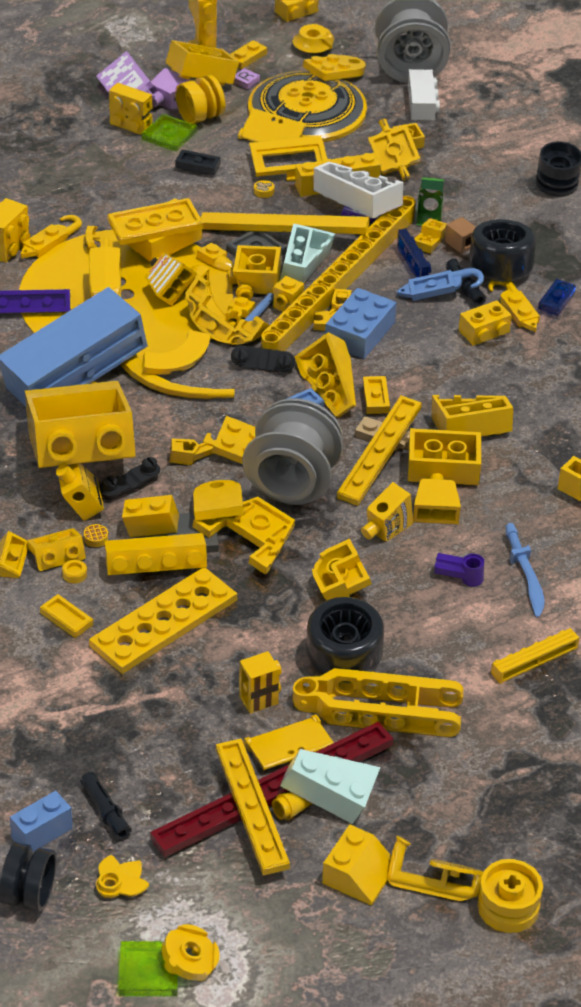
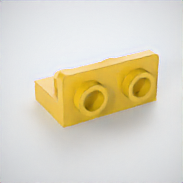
(57, 548)

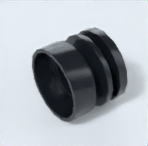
(558, 168)

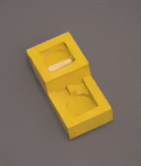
(431, 235)

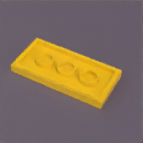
(155, 221)

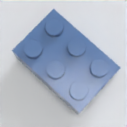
(362, 321)

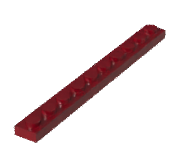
(224, 811)

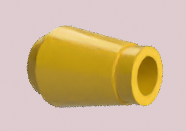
(289, 805)

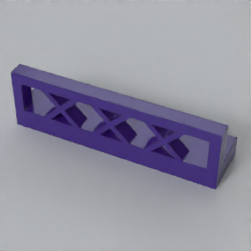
(35, 301)

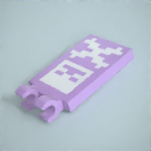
(127, 72)

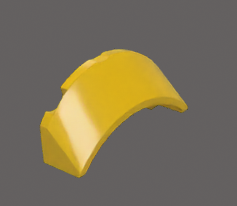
(213, 321)

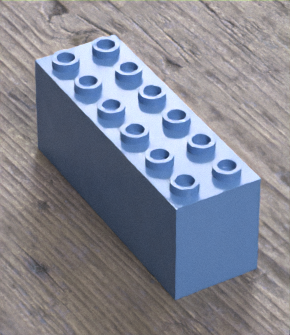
(75, 346)

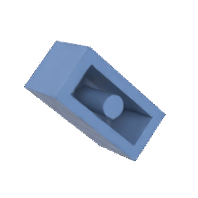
(42, 821)

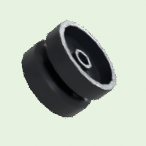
(28, 876)

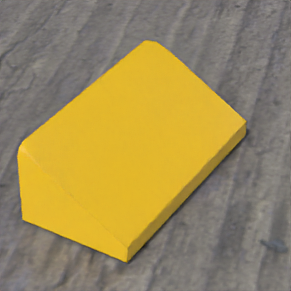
(12, 555)

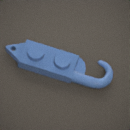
(438, 283)

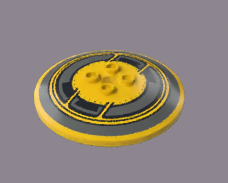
(325, 107)

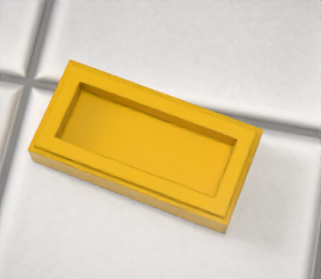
(66, 616)

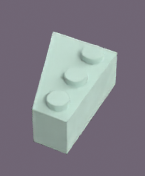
(306, 252)
(331, 782)

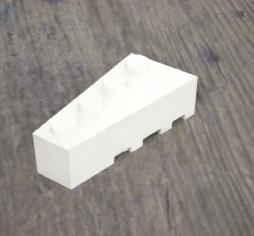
(358, 189)

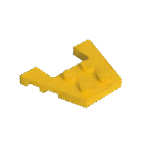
(260, 524)

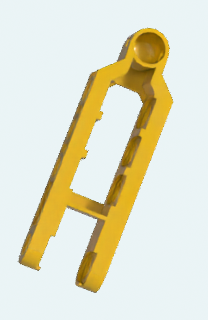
(412, 719)

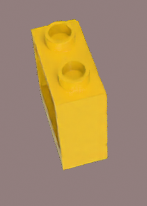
(79, 424)

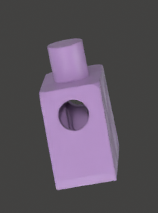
(164, 88)

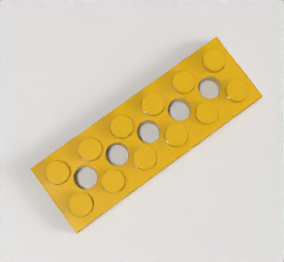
(162, 632)

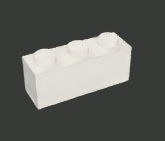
(423, 95)

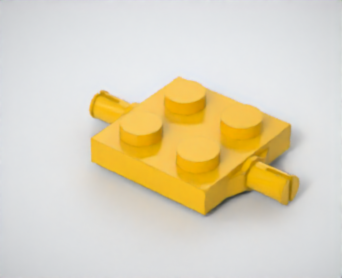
(394, 149)

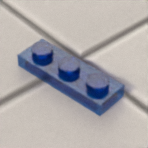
(412, 254)

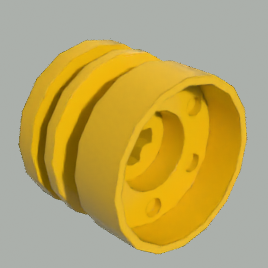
(200, 99)

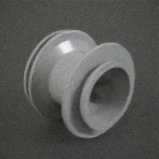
(425, 38)
(293, 451)

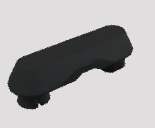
(263, 358)
(136, 477)

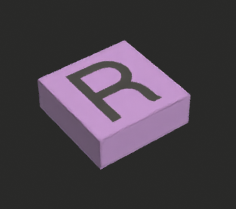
(246, 78)

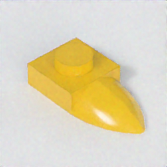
(215, 256)

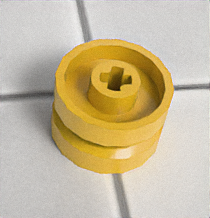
(510, 895)

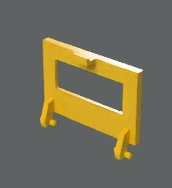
(281, 147)

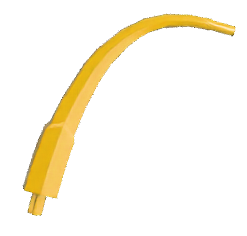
(105, 272)

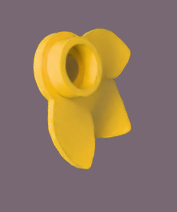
(122, 877)

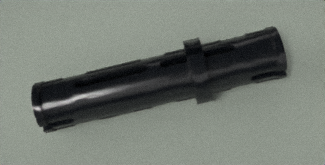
(475, 294)
(110, 813)

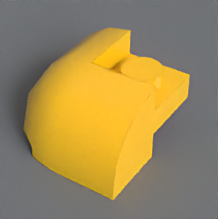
(340, 571)

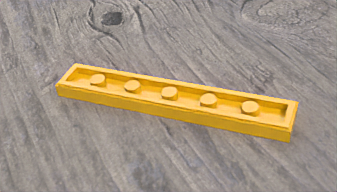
(379, 450)
(252, 807)

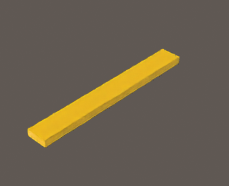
(283, 222)

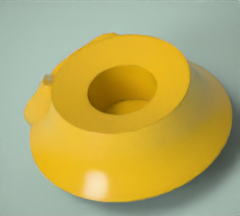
(313, 39)

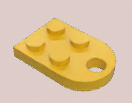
(335, 66)

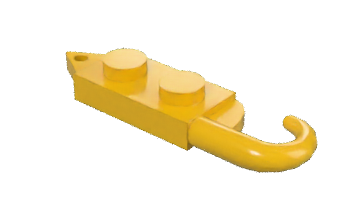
(50, 237)
(517, 305)

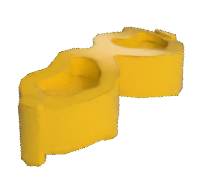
(90, 235)

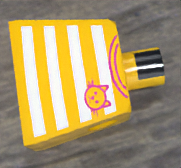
(169, 277)

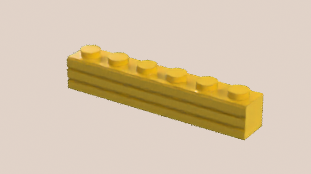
(534, 655)

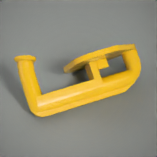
(432, 885)

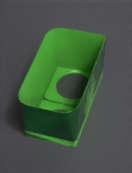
(431, 184)

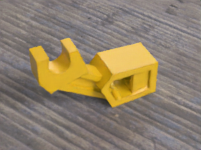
(323, 317)
(187, 450)

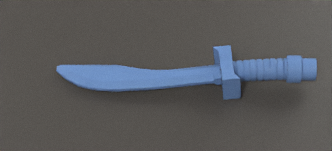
(523, 555)

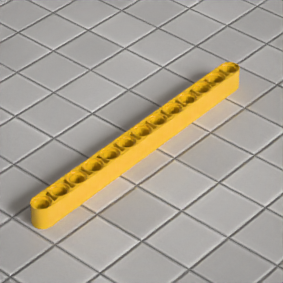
(338, 275)

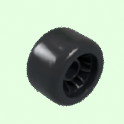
(502, 250)
(345, 635)

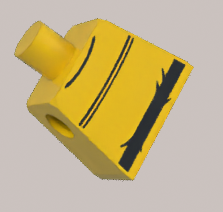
(75, 482)

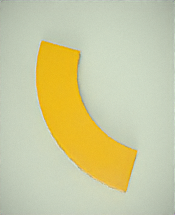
(179, 358)

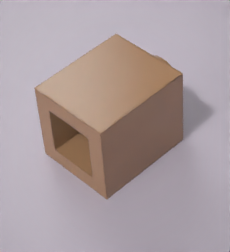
(459, 234)

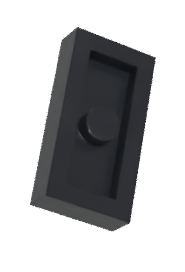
(198, 162)

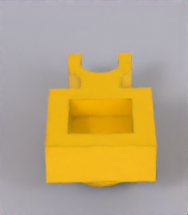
(239, 308)

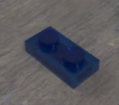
(557, 297)

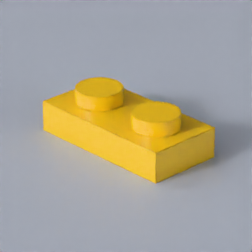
(249, 53)
(376, 394)

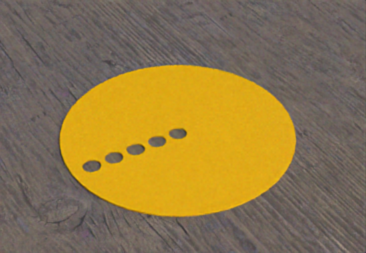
(163, 324)

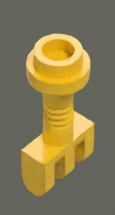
(242, 290)

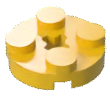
(180, 962)

